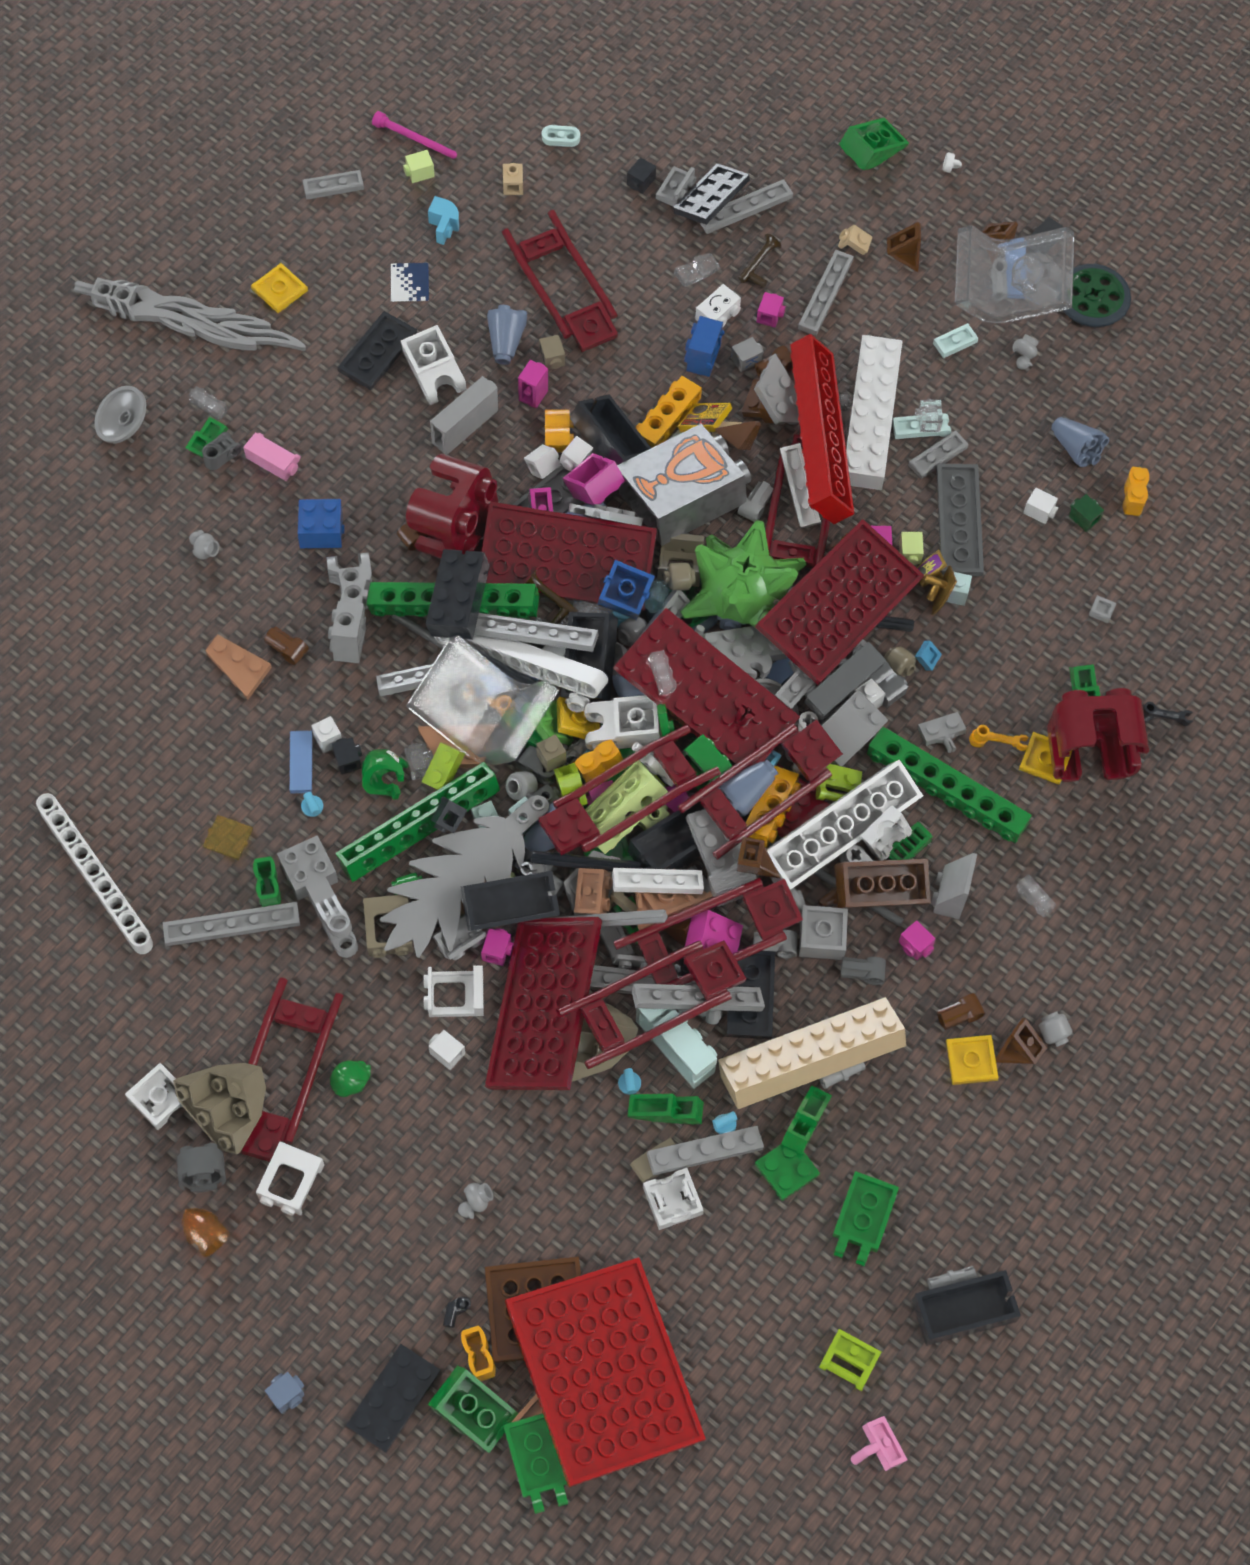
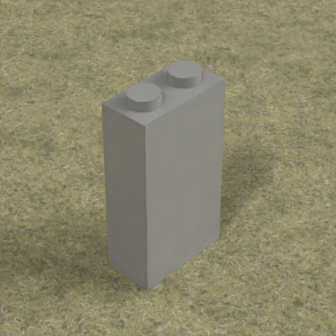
(464, 415)

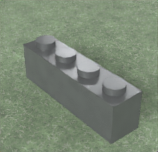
(844, 680)

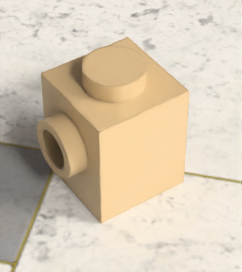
(513, 179)

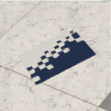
(409, 282)

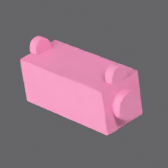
(271, 456)

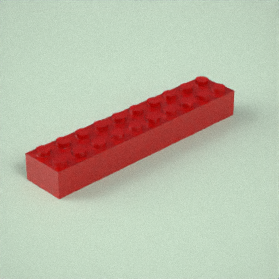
(821, 429)

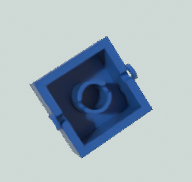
(703, 346)
(320, 523)
(625, 589)

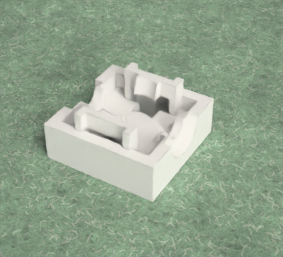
(883, 830)
(152, 1088)
(675, 1208)

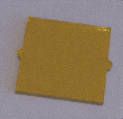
(228, 837)

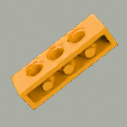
(687, 393)
(780, 789)

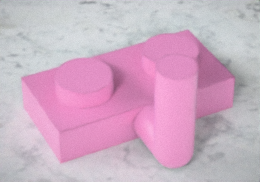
(882, 1443)

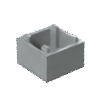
(823, 932)

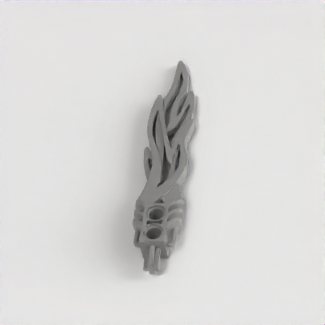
(196, 318)

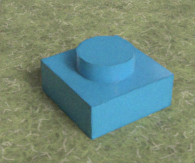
(928, 655)

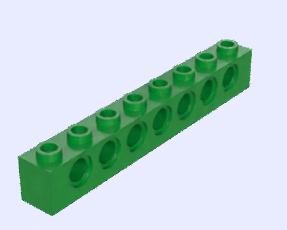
(421, 593)
(961, 785)
(414, 823)

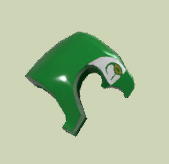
(377, 764)

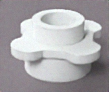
(576, 702)

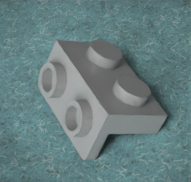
(676, 185)
(464, 940)

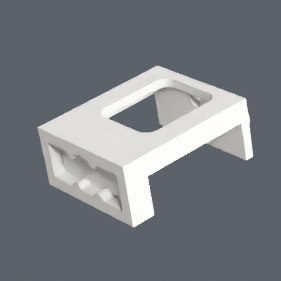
(473, 992)
(299, 1160)

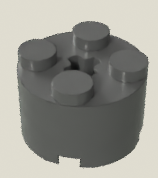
(201, 1168)

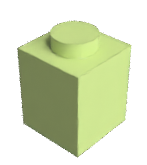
(419, 166)
(912, 546)

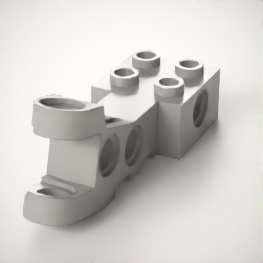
(349, 617)
(312, 875)

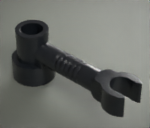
(1151, 711)

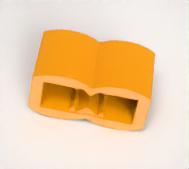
(558, 429)
(1136, 491)
(599, 760)
(479, 1358)

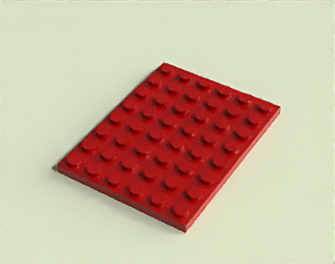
(604, 1371)

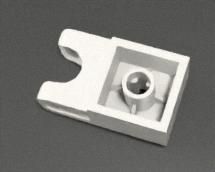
(432, 362)
(623, 721)

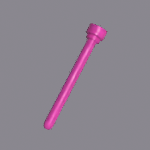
(380, 120)

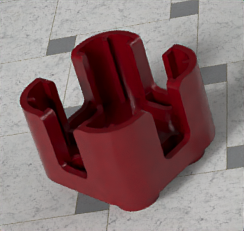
(455, 519)
(1109, 722)

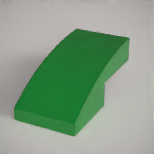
(207, 434)

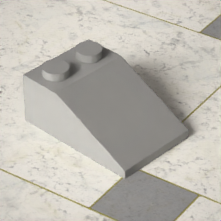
(853, 725)
(953, 886)

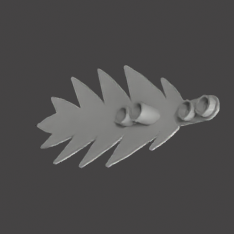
(481, 855)

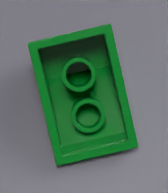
(872, 143)
(472, 1408)

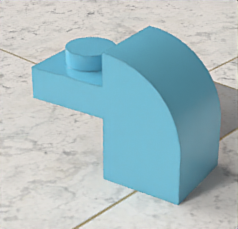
(445, 216)

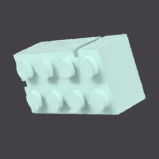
(680, 1045)

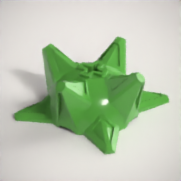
(741, 580)

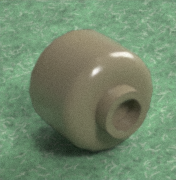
(679, 576)
(901, 661)

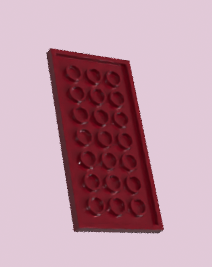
(565, 549)
(839, 601)
(710, 691)
(546, 971)

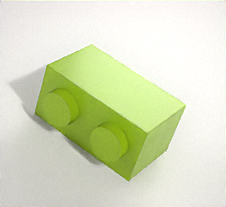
(443, 766)

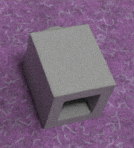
(746, 354)

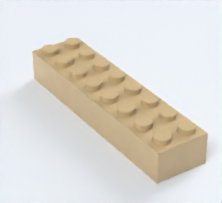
(812, 1053)

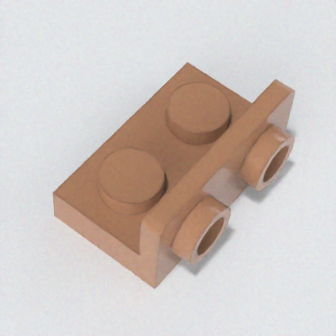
(593, 891)

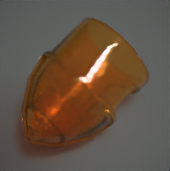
(204, 1230)

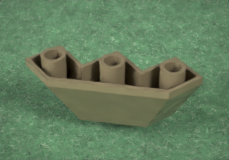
(590, 1048)
(224, 1102)

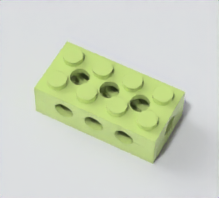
(623, 797)

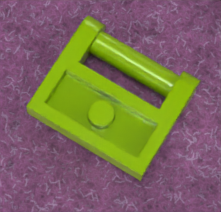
(841, 779)
(853, 1352)

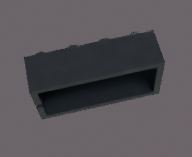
(608, 429)
(457, 594)
(604, 650)
(666, 843)
(509, 900)
(966, 1307)

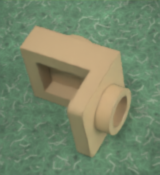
(856, 239)

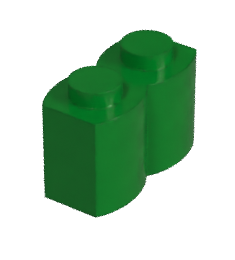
(267, 881)

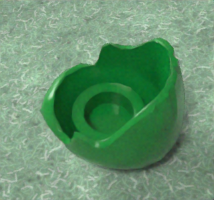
(349, 1077)

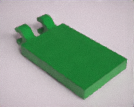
(864, 1215)
(535, 1460)

